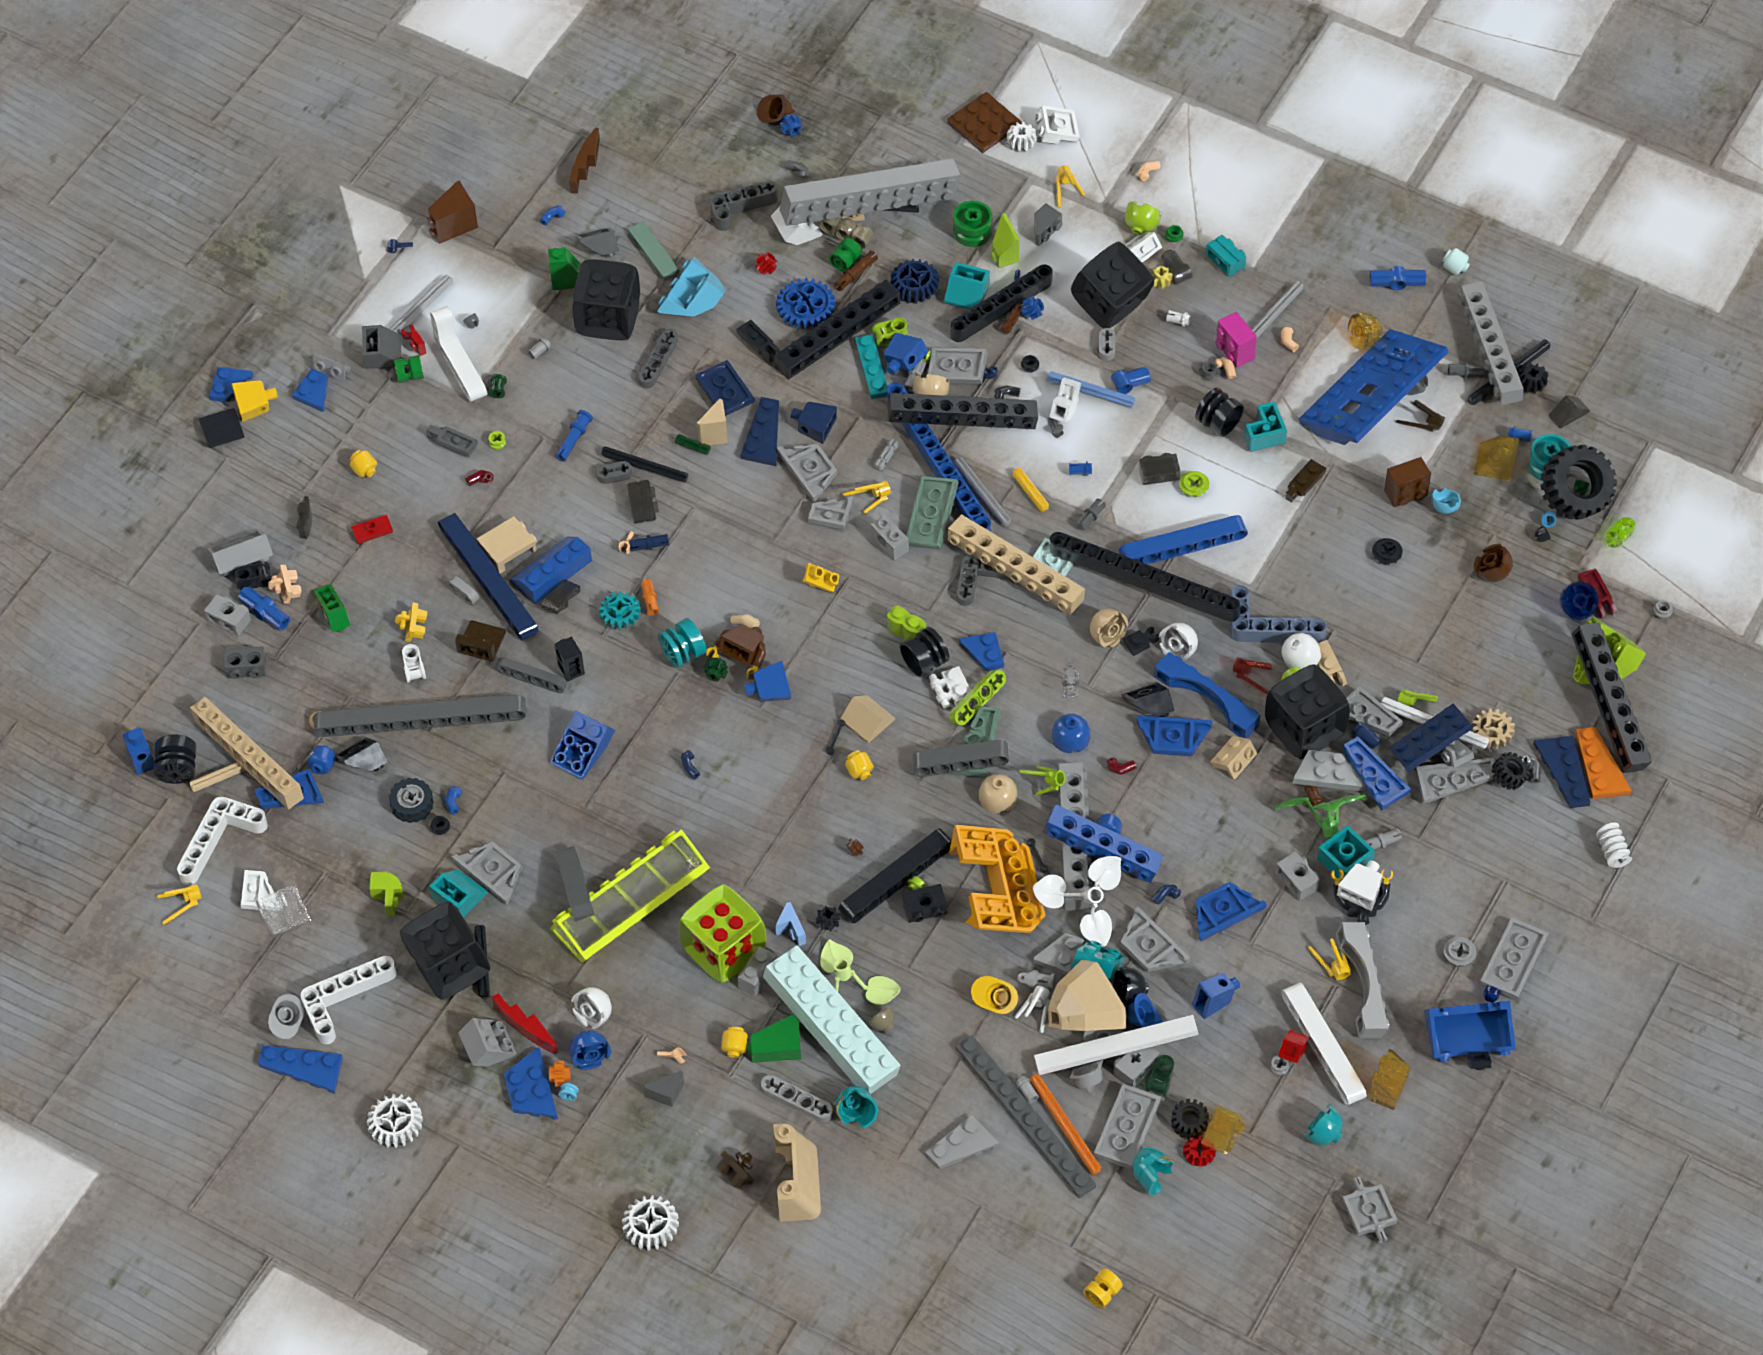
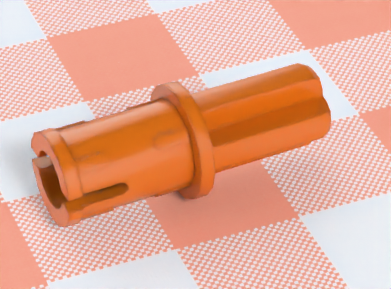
(649, 597)

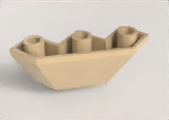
(1086, 1001)

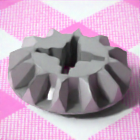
(1451, 949)

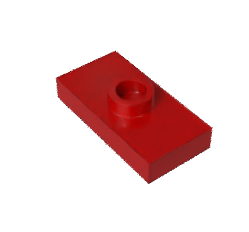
(372, 529)

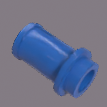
(1522, 434)
(1080, 468)

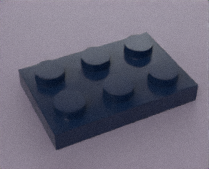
(725, 384)

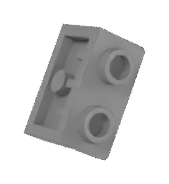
(1456, 754)

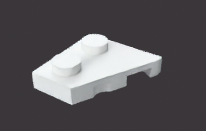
(254, 887)

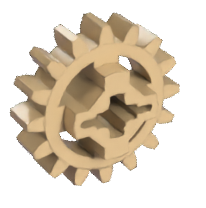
(1494, 727)

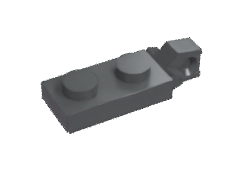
(452, 440)

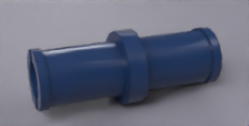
(649, 542)

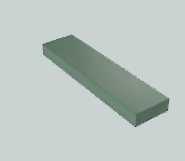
(653, 250)

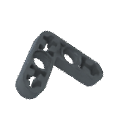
(973, 573)

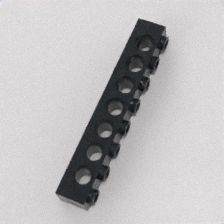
(837, 329)
(962, 411)
(1611, 697)

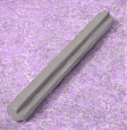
(422, 304)
(1277, 308)
(982, 491)

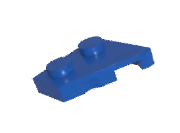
(223, 380)

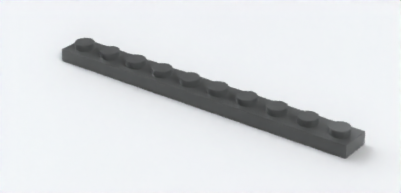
(1025, 1116)

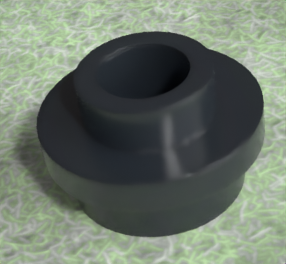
(1030, 363)
(440, 820)

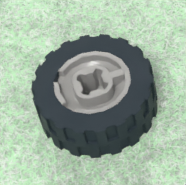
(411, 800)

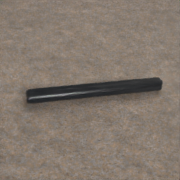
(1525, 359)

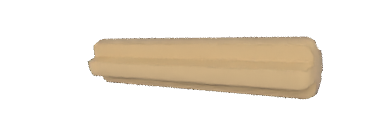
(216, 776)

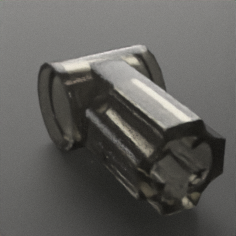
(1180, 271)

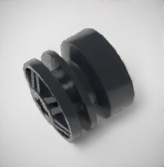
(1219, 412)
(924, 652)
(175, 759)

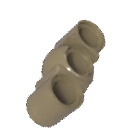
(847, 228)

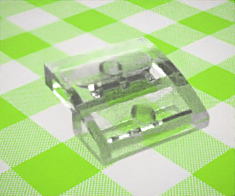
(283, 911)

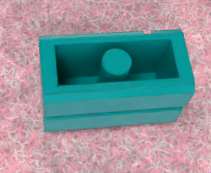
(1226, 255)

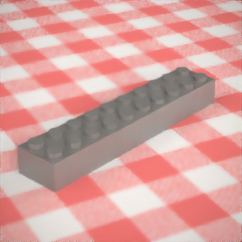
(869, 192)

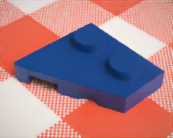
(312, 390)
(985, 650)

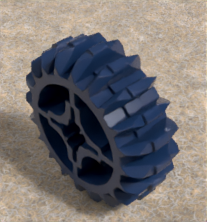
(915, 280)

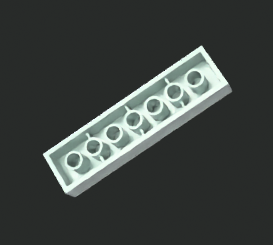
(831, 1020)

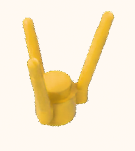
(1065, 176)
(879, 490)
(189, 894)
(1340, 967)

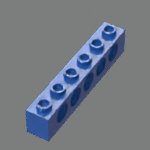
(1111, 842)

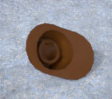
(773, 108)

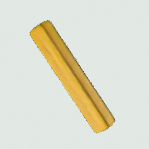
(1030, 489)

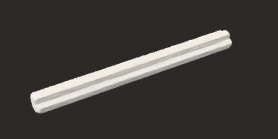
(1421, 717)

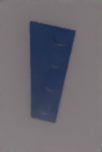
(763, 434)
(1565, 768)

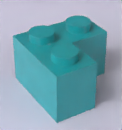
(1268, 429)

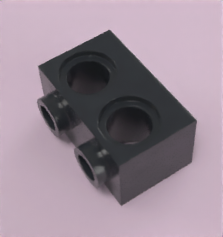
(569, 658)

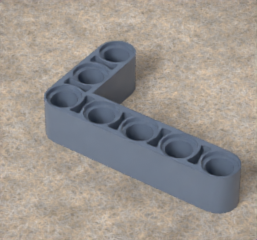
(1270, 626)

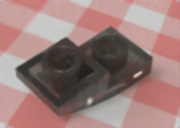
(305, 514)
(559, 596)

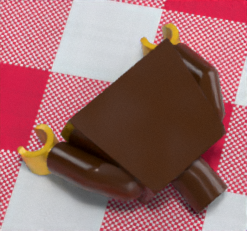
(741, 644)

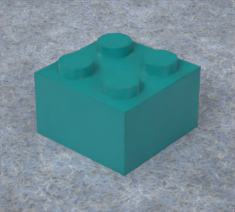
(1345, 851)

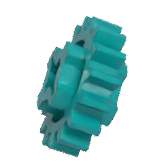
(620, 610)

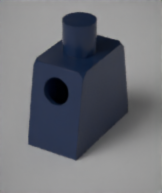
(815, 420)

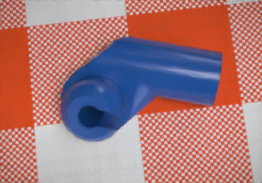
(550, 213)
(452, 794)

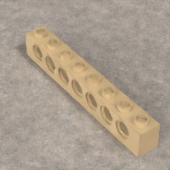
(1016, 564)
(247, 753)

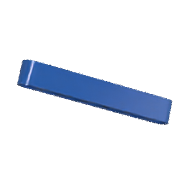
(1186, 540)

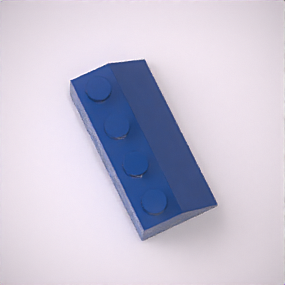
(552, 568)

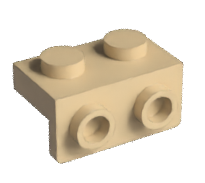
(1234, 756)

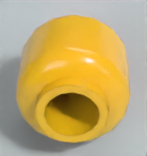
(363, 464)
(859, 765)
(734, 1042)

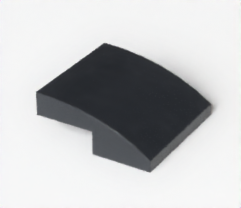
(221, 428)

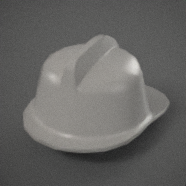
(286, 1016)
(1088, 1075)

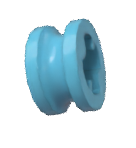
(568, 1092)

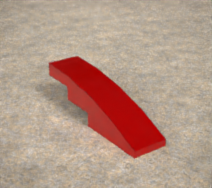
(528, 1027)

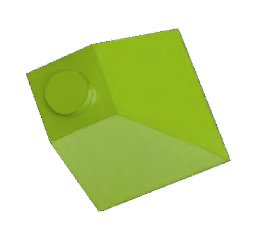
(1005, 244)

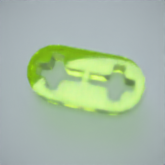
(1616, 530)

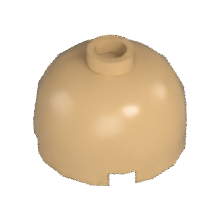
(930, 385)
(1108, 627)
(998, 793)

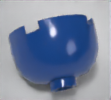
(1071, 733)
(589, 1049)

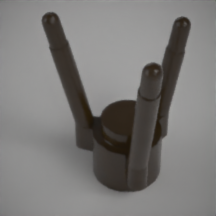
(1434, 419)

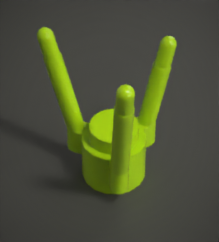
(1409, 698)
(1052, 777)

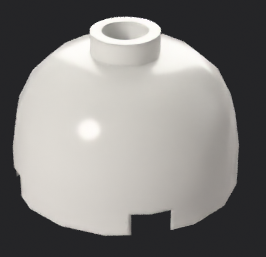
(1179, 640)
(1300, 651)
(592, 1007)

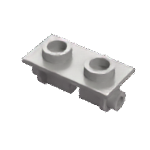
(330, 367)

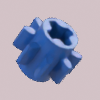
(790, 125)
(1032, 307)

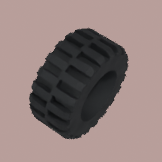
(1600, 476)

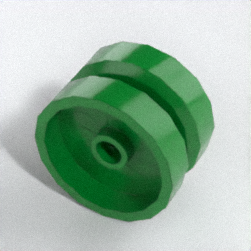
(972, 223)

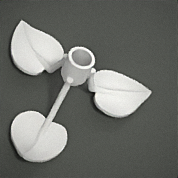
(1106, 874)

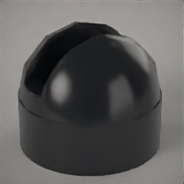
(1542, 534)

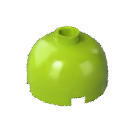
(1141, 218)

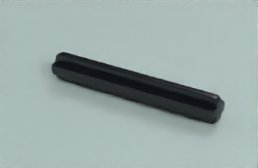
(483, 983)

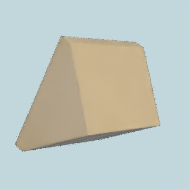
(712, 426)
(866, 717)

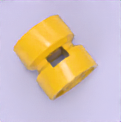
(1101, 1290)

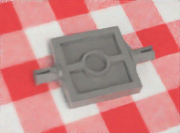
(1369, 1209)

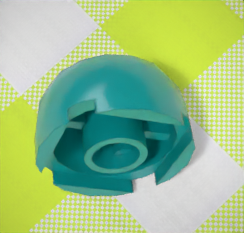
(1325, 1127)

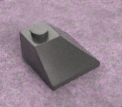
(601, 241)

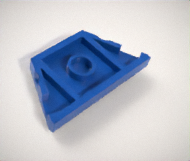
(1173, 735)
(1224, 908)
(530, 1087)

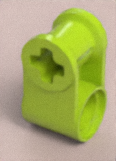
(888, 330)

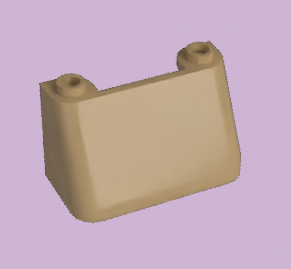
(798, 1197)

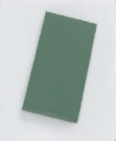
(931, 512)

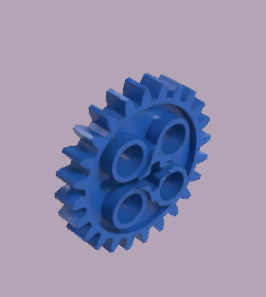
(794, 309)

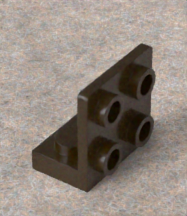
(480, 640)

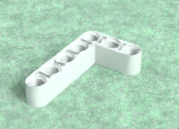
(455, 355)
(213, 834)
(342, 992)

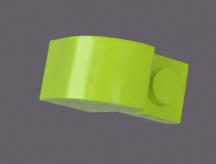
(387, 887)

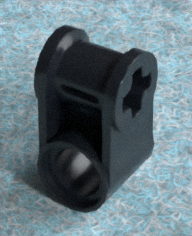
(253, 575)

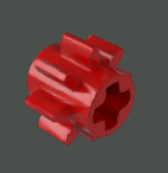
(766, 263)

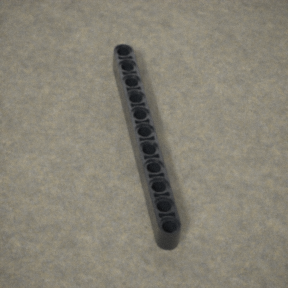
(1131, 572)

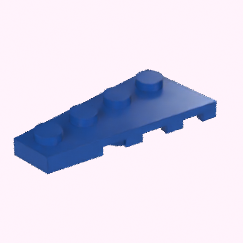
(313, 1067)

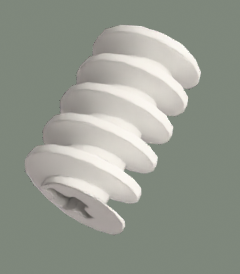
(1613, 845)

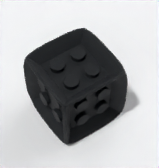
(1112, 285)
(606, 299)
(1307, 711)
(445, 950)

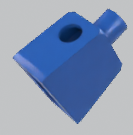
(904, 353)
(770, 683)
(136, 745)
(1214, 994)

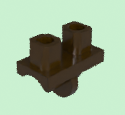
(741, 1175)

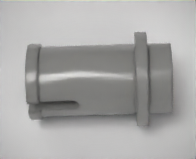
(539, 348)
(1023, 1084)

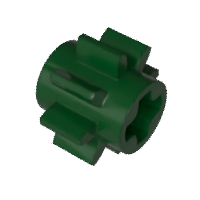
(716, 669)

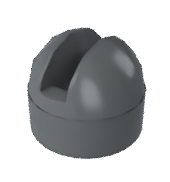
(471, 321)

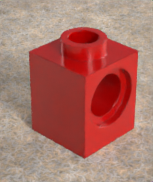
(1293, 1046)

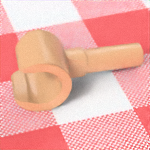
(626, 543)
(676, 1054)

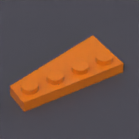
(1600, 767)

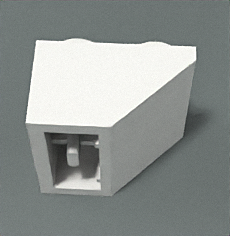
(796, 233)

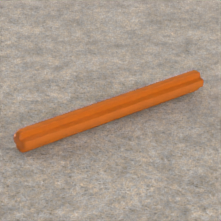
(1065, 1124)

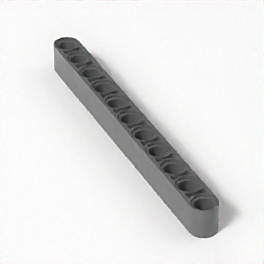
(419, 715)

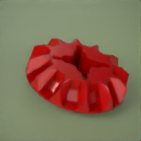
(1192, 1155)

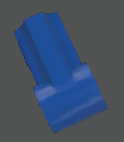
(1125, 381)

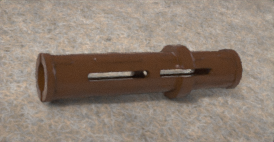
(849, 276)

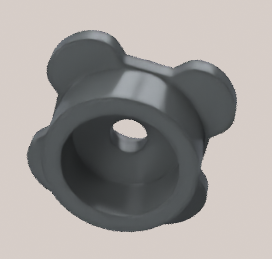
(1209, 366)

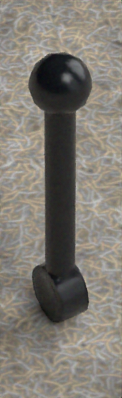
(829, 750)
(1031, 842)

